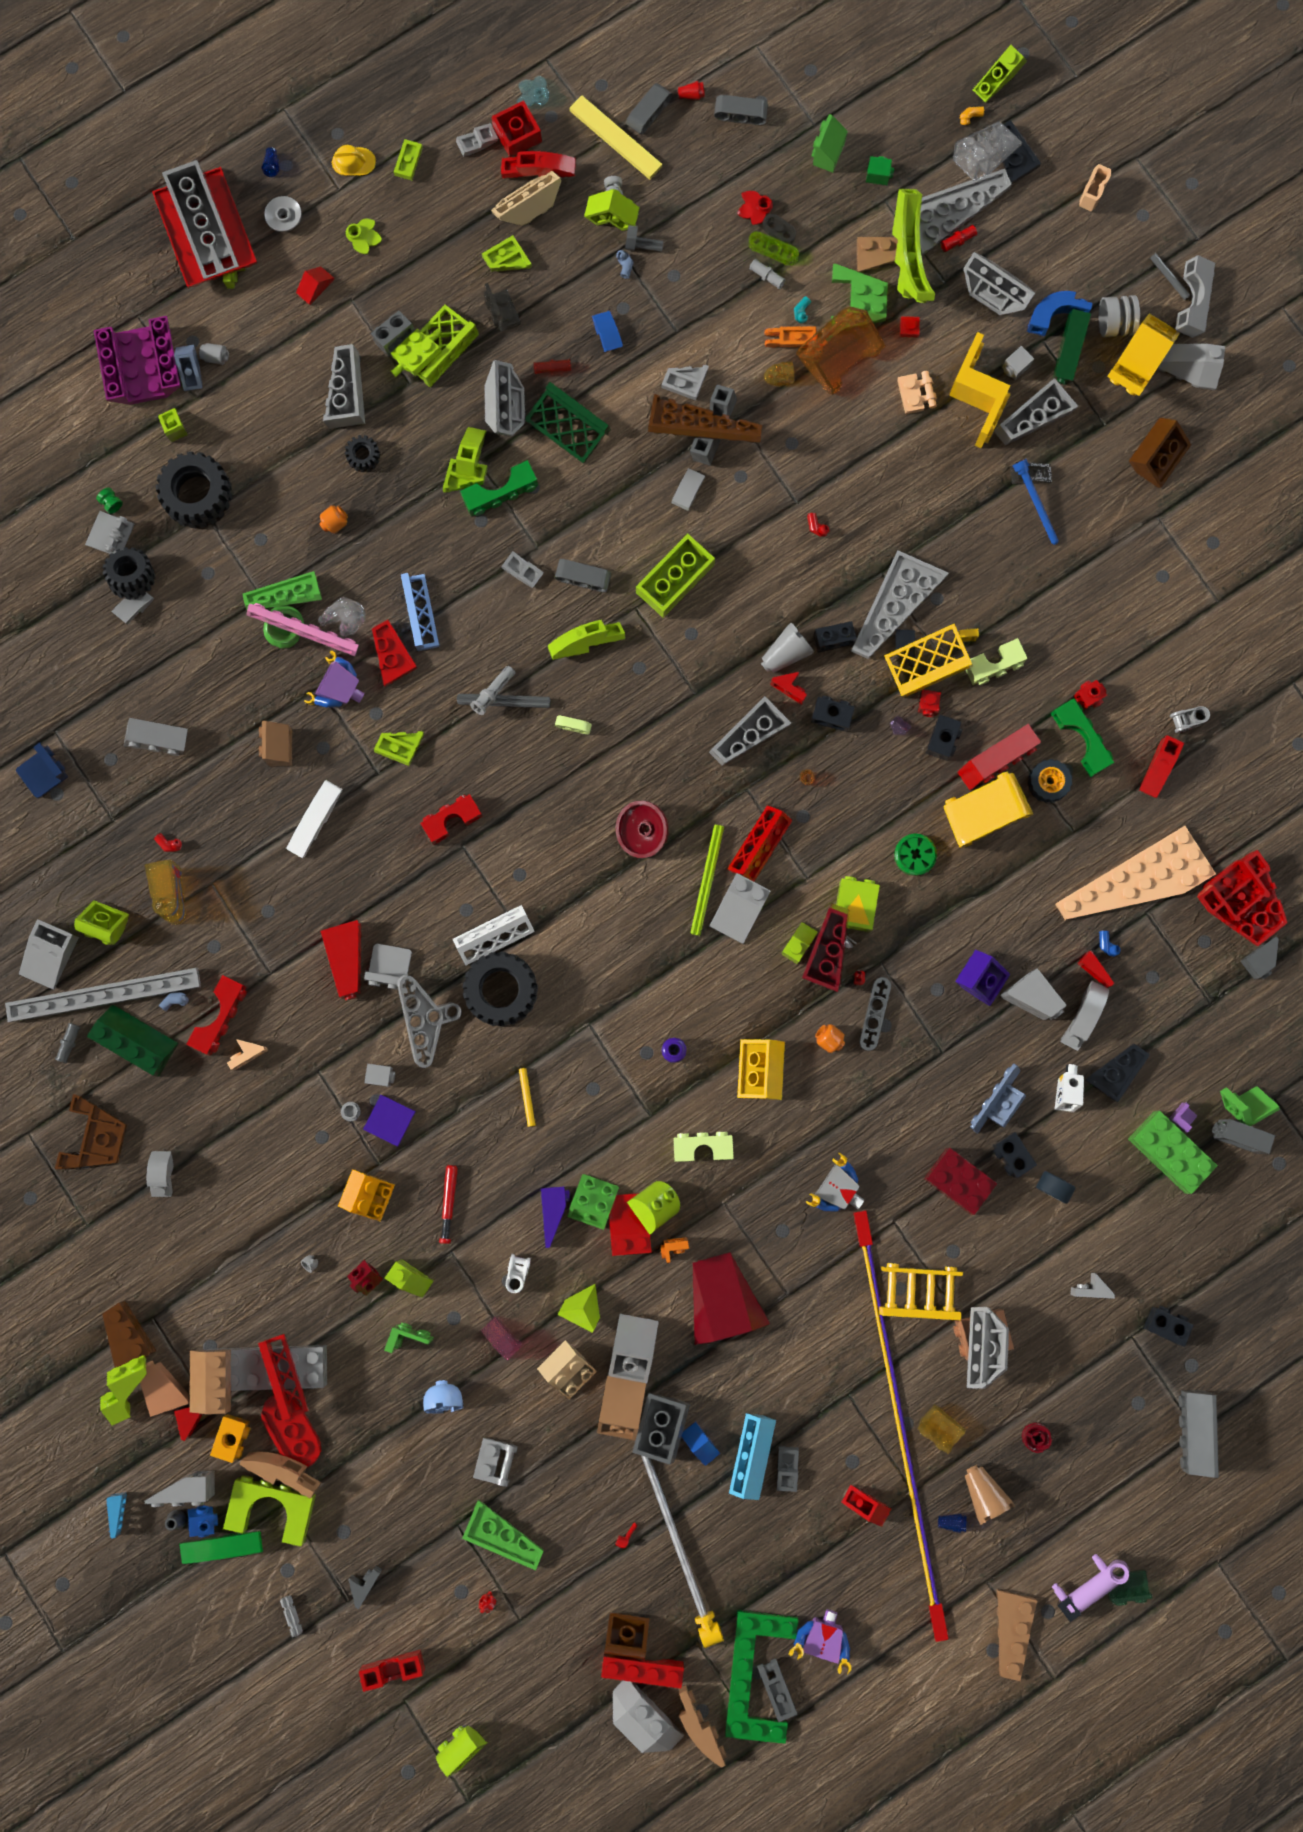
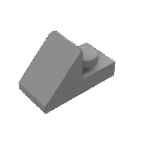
(1097, 1290)

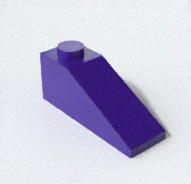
(553, 1208)

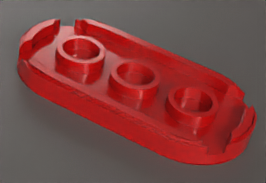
(294, 1436)

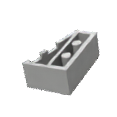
(155, 737)

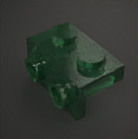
(1133, 1589)

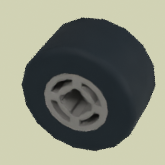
(1055, 1187)

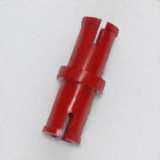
(958, 238)

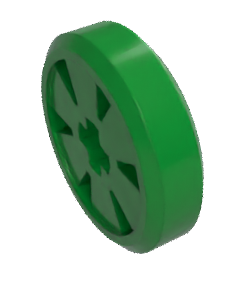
(917, 866)

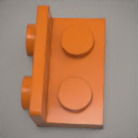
(676, 1245)

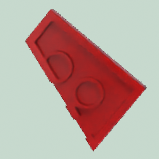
(392, 654)

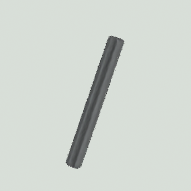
(508, 700)

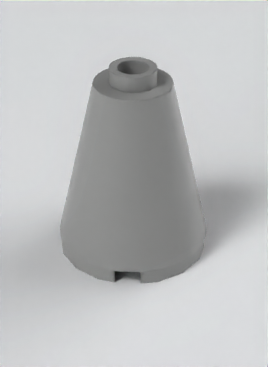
(786, 650)

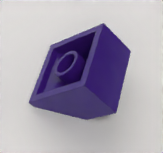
(983, 977)

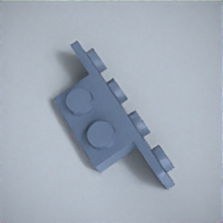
(1002, 1103)

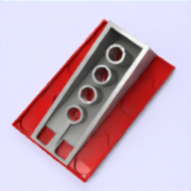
(203, 224)

